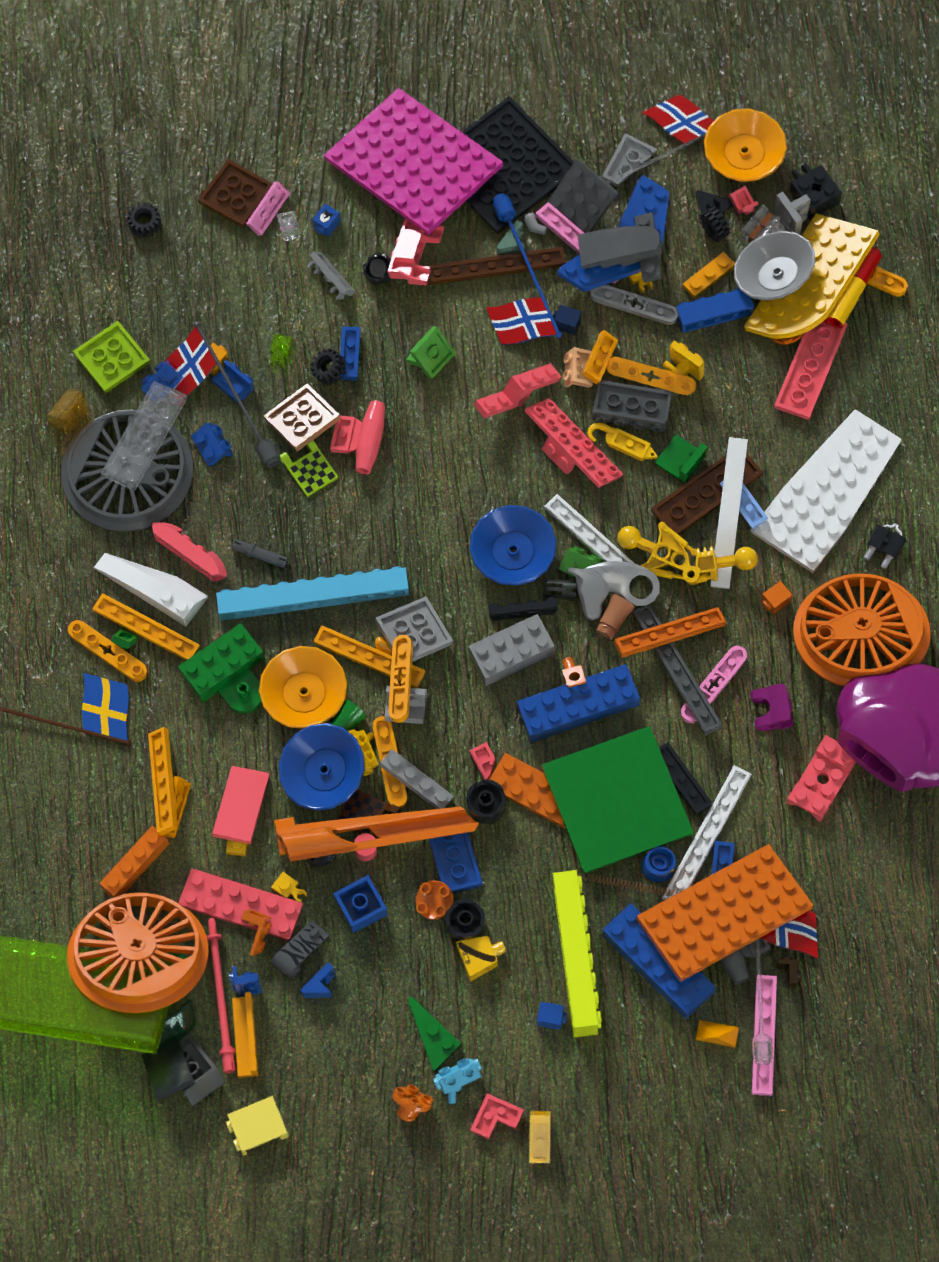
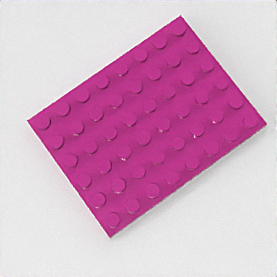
(413, 161)

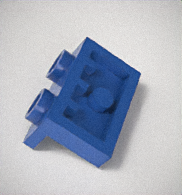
(164, 374)
(241, 382)
(246, 983)

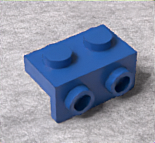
(211, 443)

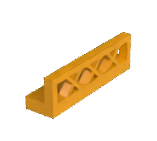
(245, 1036)

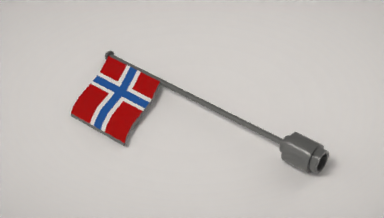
(195, 361)

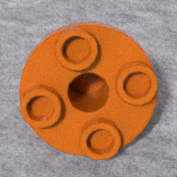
(411, 1102)

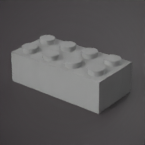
(511, 650)

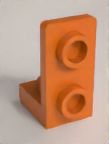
(257, 919)

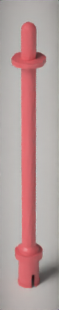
(227, 1051)

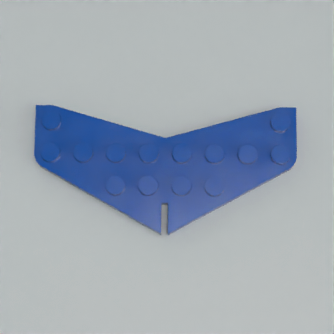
(645, 199)

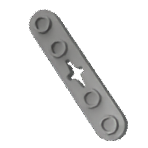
(651, 308)

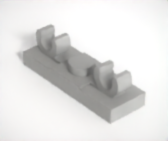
(331, 275)

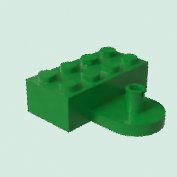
(226, 670)

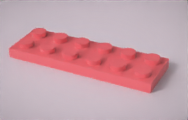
(809, 370)
(229, 899)

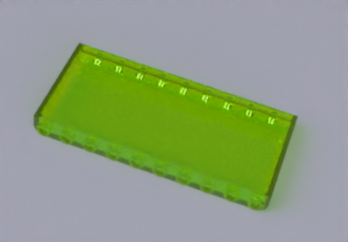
(44, 1001)

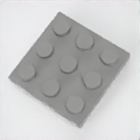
(419, 623)

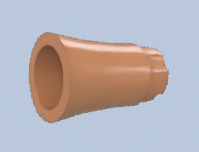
(614, 616)

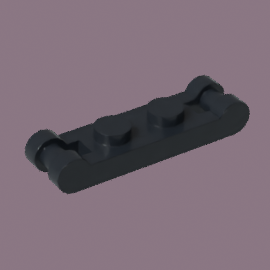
(529, 609)

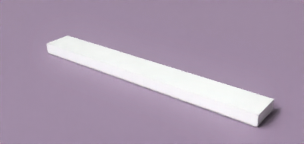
(730, 507)
(709, 831)

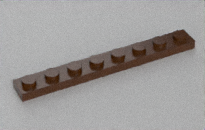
(495, 266)

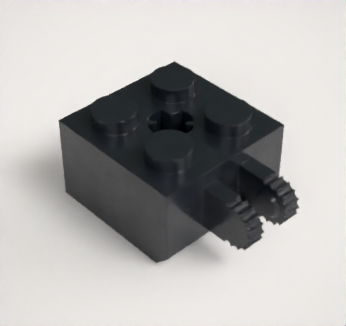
(818, 187)

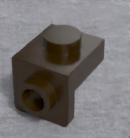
(794, 975)

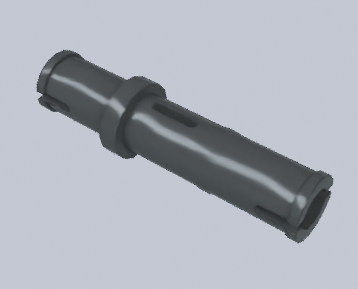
(252, 550)

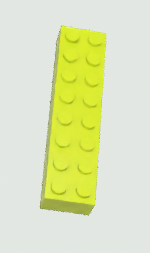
(575, 949)

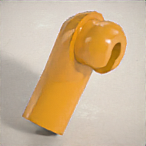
(382, 645)

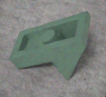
(508, 244)

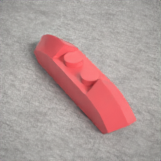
(182, 546)

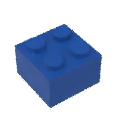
(360, 904)

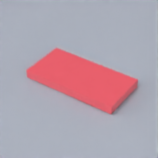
(241, 804)

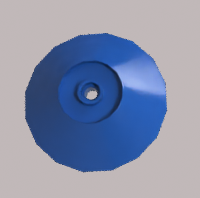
(508, 529)
(307, 756)

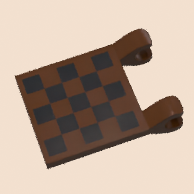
(364, 805)

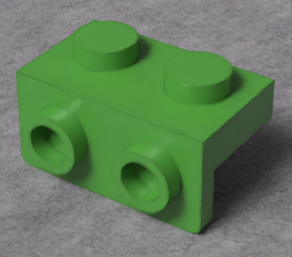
(577, 558)

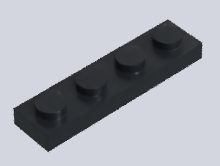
(684, 781)

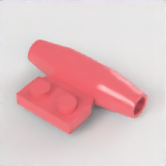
(360, 436)

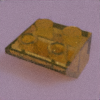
(68, 410)

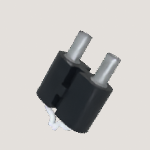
(886, 542)

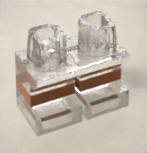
(761, 224)

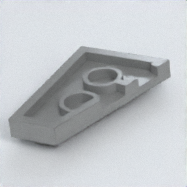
(627, 156)

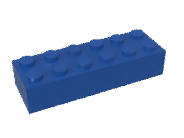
(578, 705)
(636, 947)

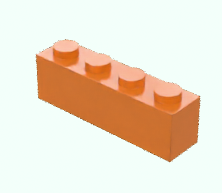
(134, 863)

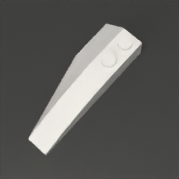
(155, 587)

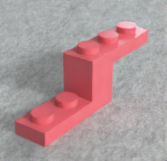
(517, 390)

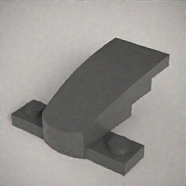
(624, 246)

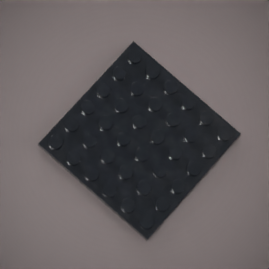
(530, 162)

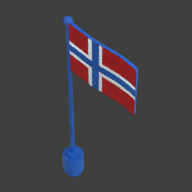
(526, 317)

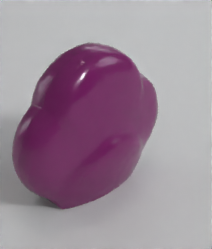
(893, 725)

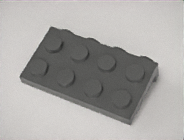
(631, 406)

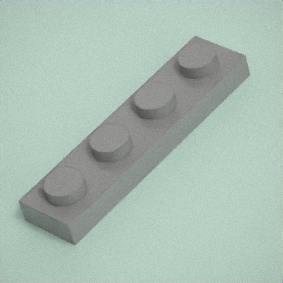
(416, 780)

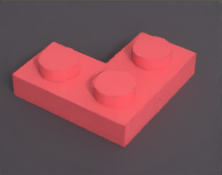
(494, 1111)

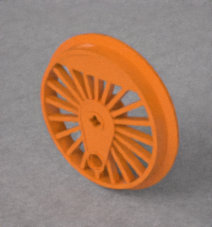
(860, 628)
(137, 949)

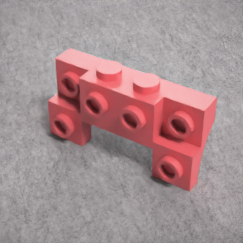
(408, 253)

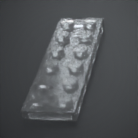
(144, 435)

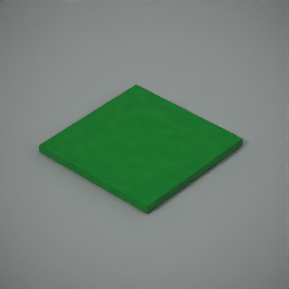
(617, 799)

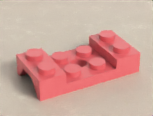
(828, 761)

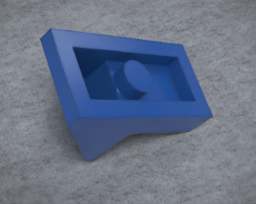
(315, 986)

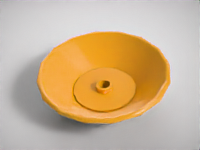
(745, 131)
(301, 670)

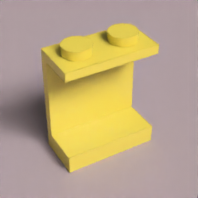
(256, 1125)

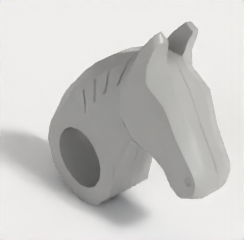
(611, 576)

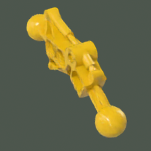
(706, 561)

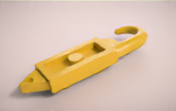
(624, 442)

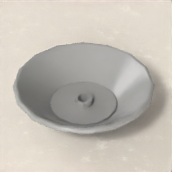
(774, 265)

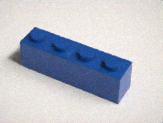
(714, 310)

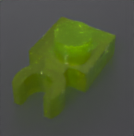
(280, 347)

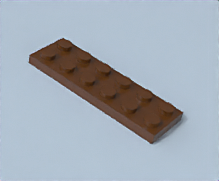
(699, 496)

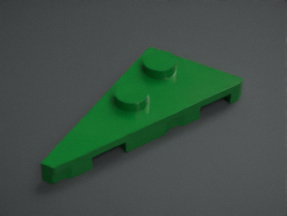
(436, 1038)

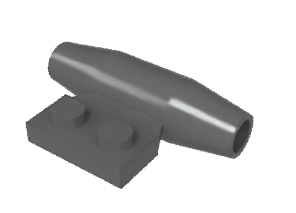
(735, 963)

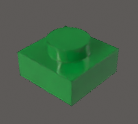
(124, 639)

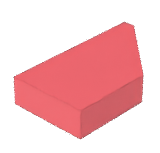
(483, 759)

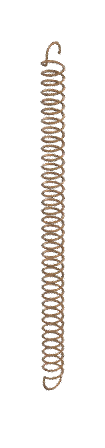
(629, 885)

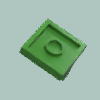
(431, 353)

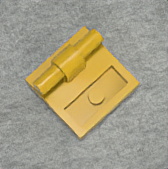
(685, 360)

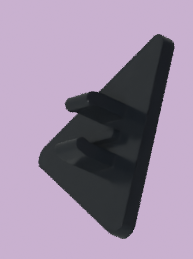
(708, 200)

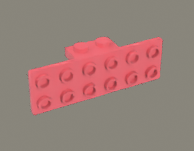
(570, 446)

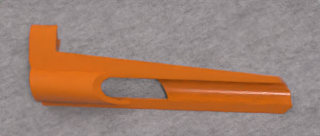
(319, 838)

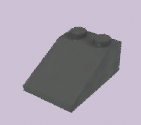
(203, 1070)

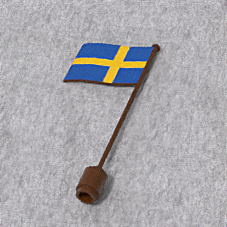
(102, 710)

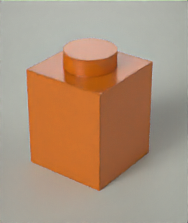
(776, 598)

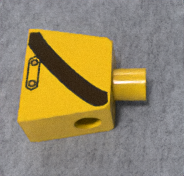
(479, 955)

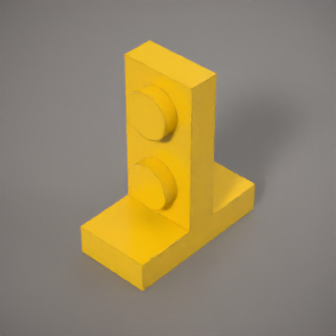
(539, 1137)

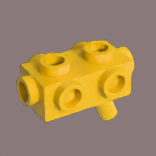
(364, 739)

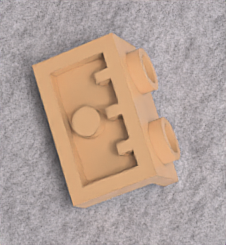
(574, 365)

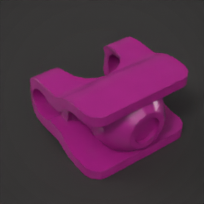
(780, 707)

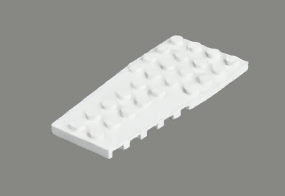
(827, 491)

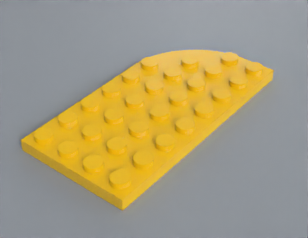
(838, 255)

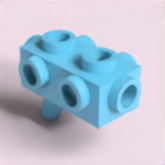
(452, 1079)

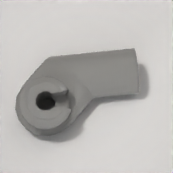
(532, 224)

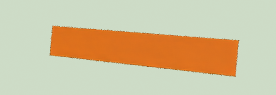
(669, 632)

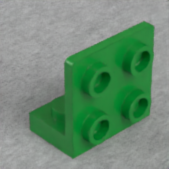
(681, 458)

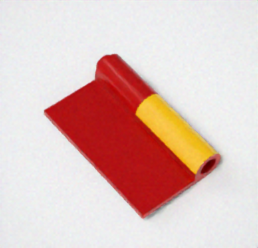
(854, 290)

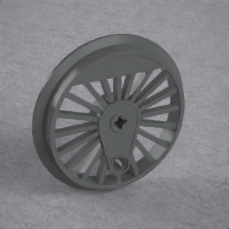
(77, 459)

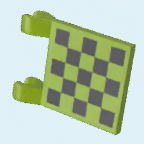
(311, 471)

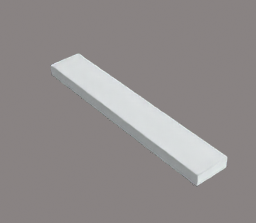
(584, 531)

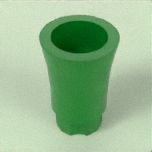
(348, 716)

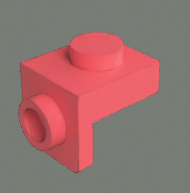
(743, 201)

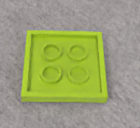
(111, 357)

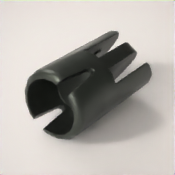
(566, 584)

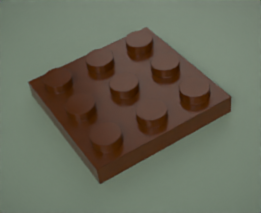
(234, 193)

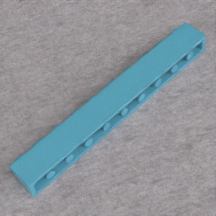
(312, 593)

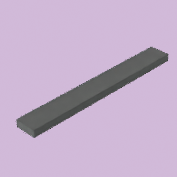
(680, 675)

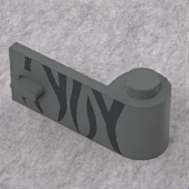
(292, 955)

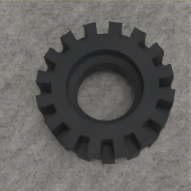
(714, 224)
(148, 228)
(334, 372)

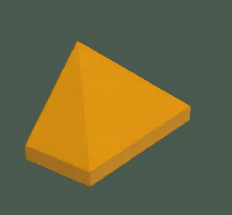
(717, 1033)

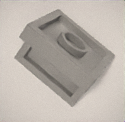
(792, 213)
(417, 706)

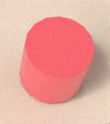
(366, 854)

